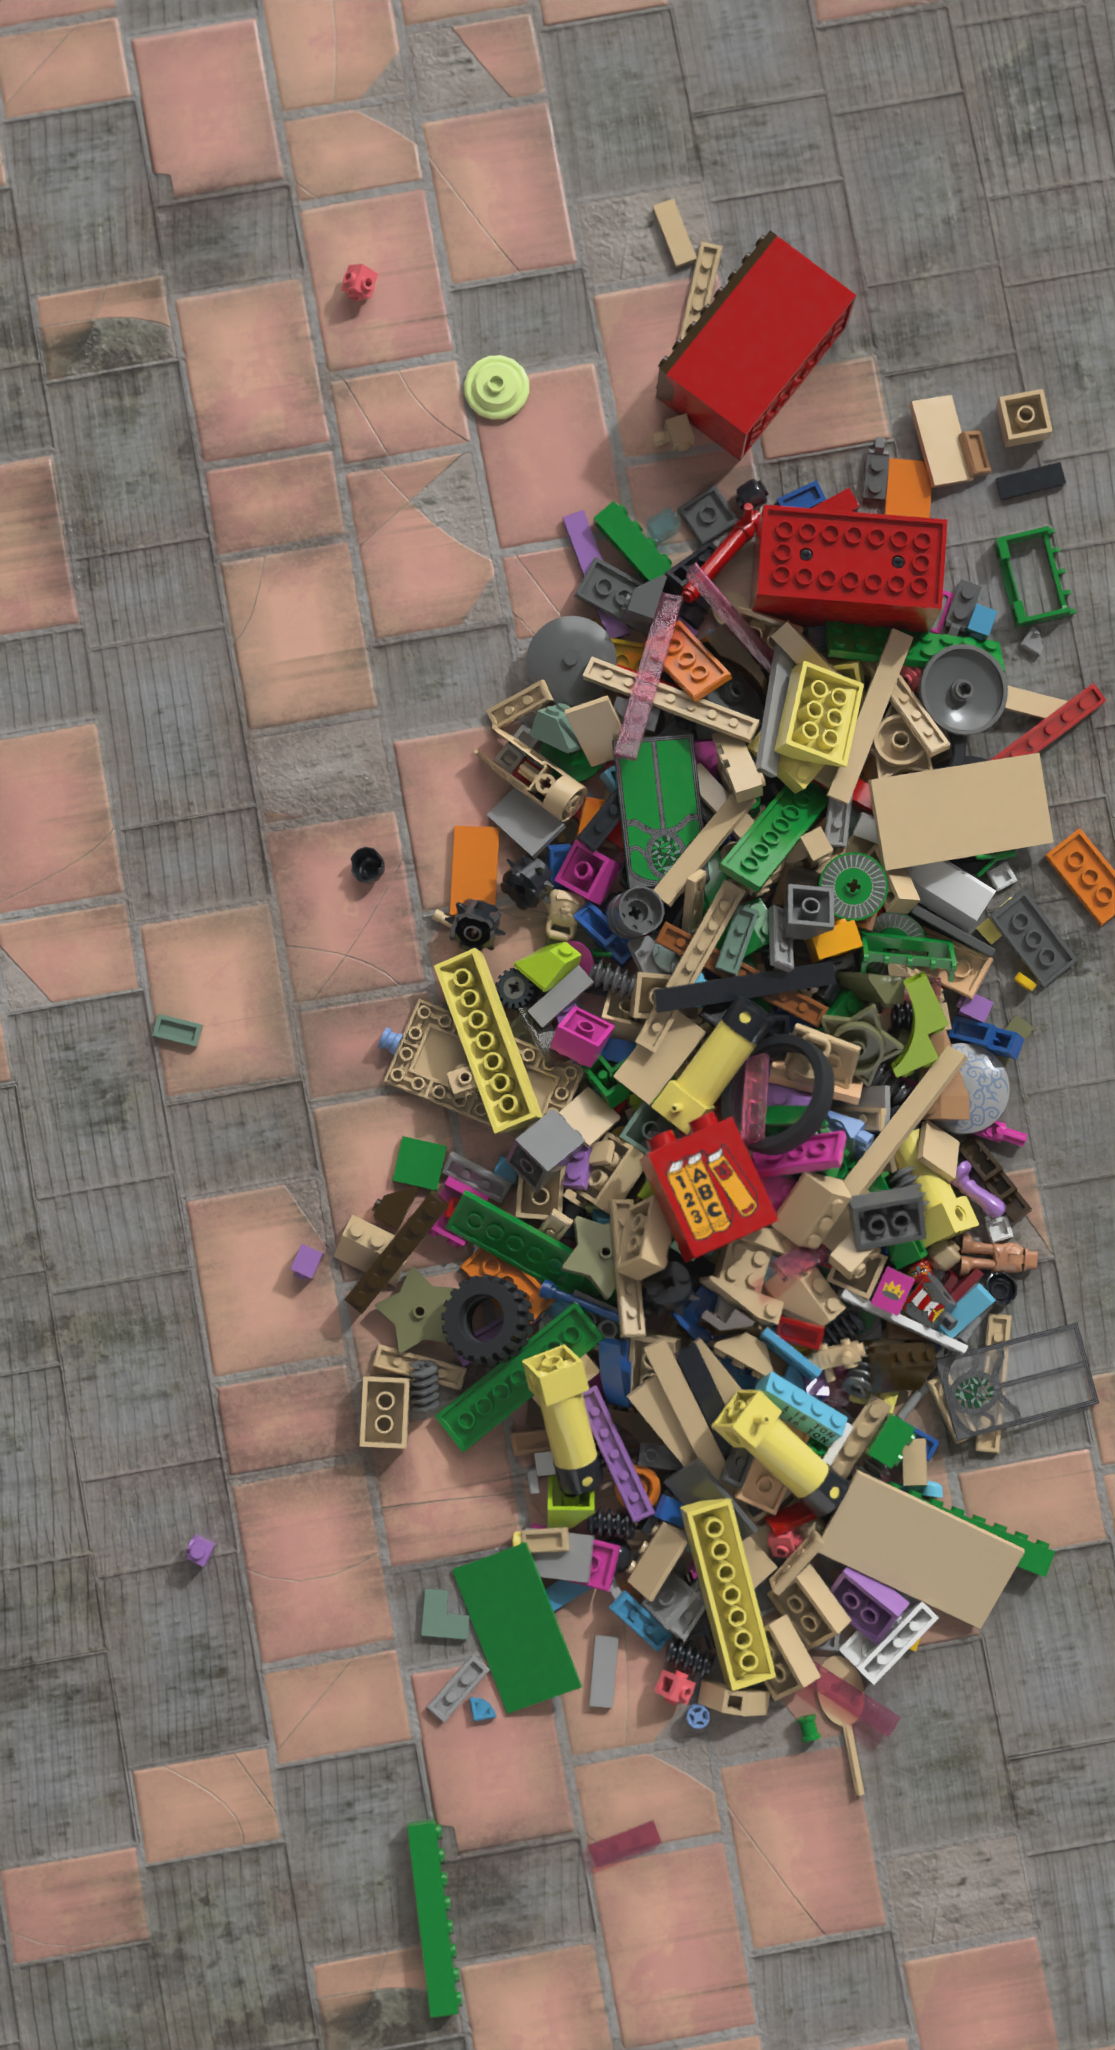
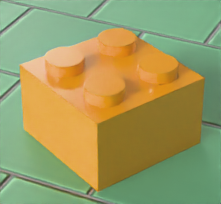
(834, 943)

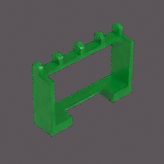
(1016, 605)
(939, 952)
(782, 1117)

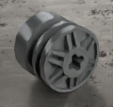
(644, 905)

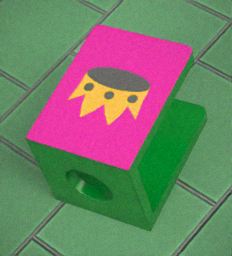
(893, 1290)

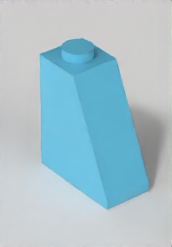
(968, 1308)

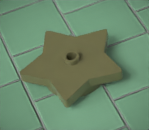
(867, 1032)
(588, 1257)
(402, 1306)

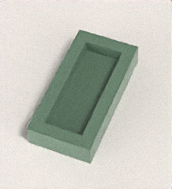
(177, 1030)

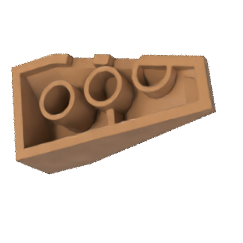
(954, 1100)

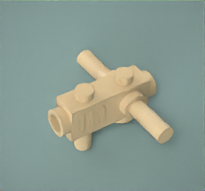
(844, 1354)

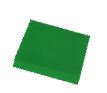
(419, 1163)

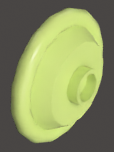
(496, 387)

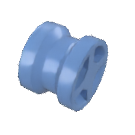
(390, 1040)
(701, 1717)

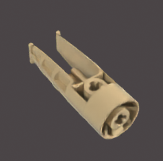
(563, 796)

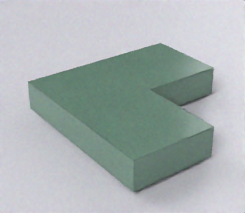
(436, 1619)

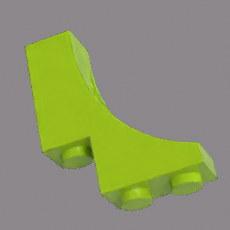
(927, 1019)

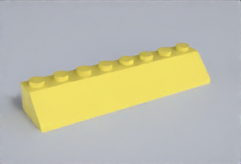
(488, 1041)
(728, 1592)

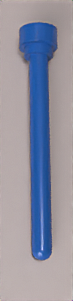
(550, 1291)

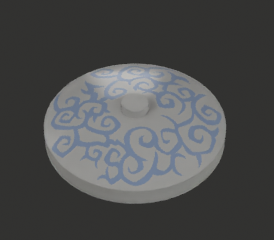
(987, 1089)

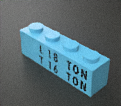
(803, 1409)

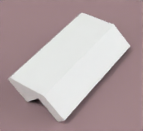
(951, 892)
(875, 1659)

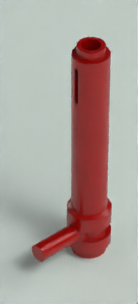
(740, 534)

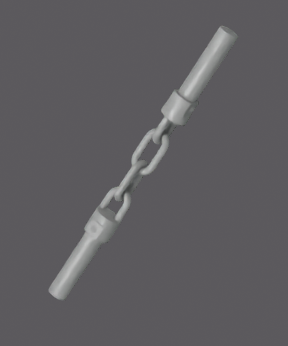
(964, 1336)

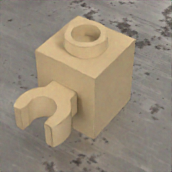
(676, 432)

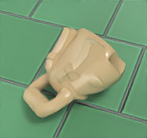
(561, 912)
(798, 1066)

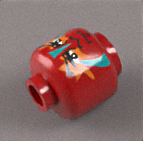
(918, 1270)

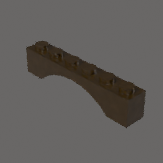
(731, 651)
(397, 1252)
(629, 1419)

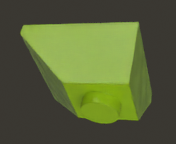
(549, 964)
(565, 1508)

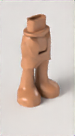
(1005, 1257)

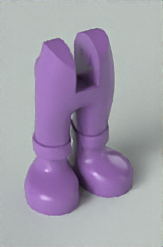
(990, 1203)

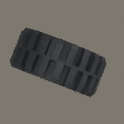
(460, 1314)

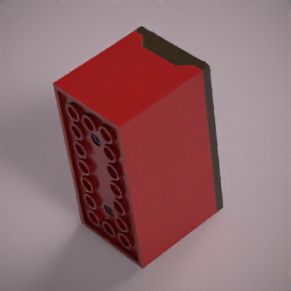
(754, 344)
(848, 568)

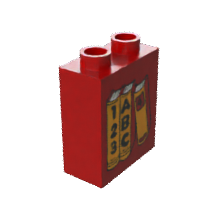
(707, 1186)

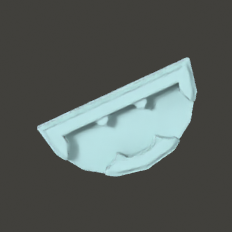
(663, 957)

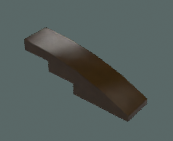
(994, 1178)

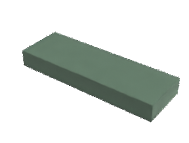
(737, 940)

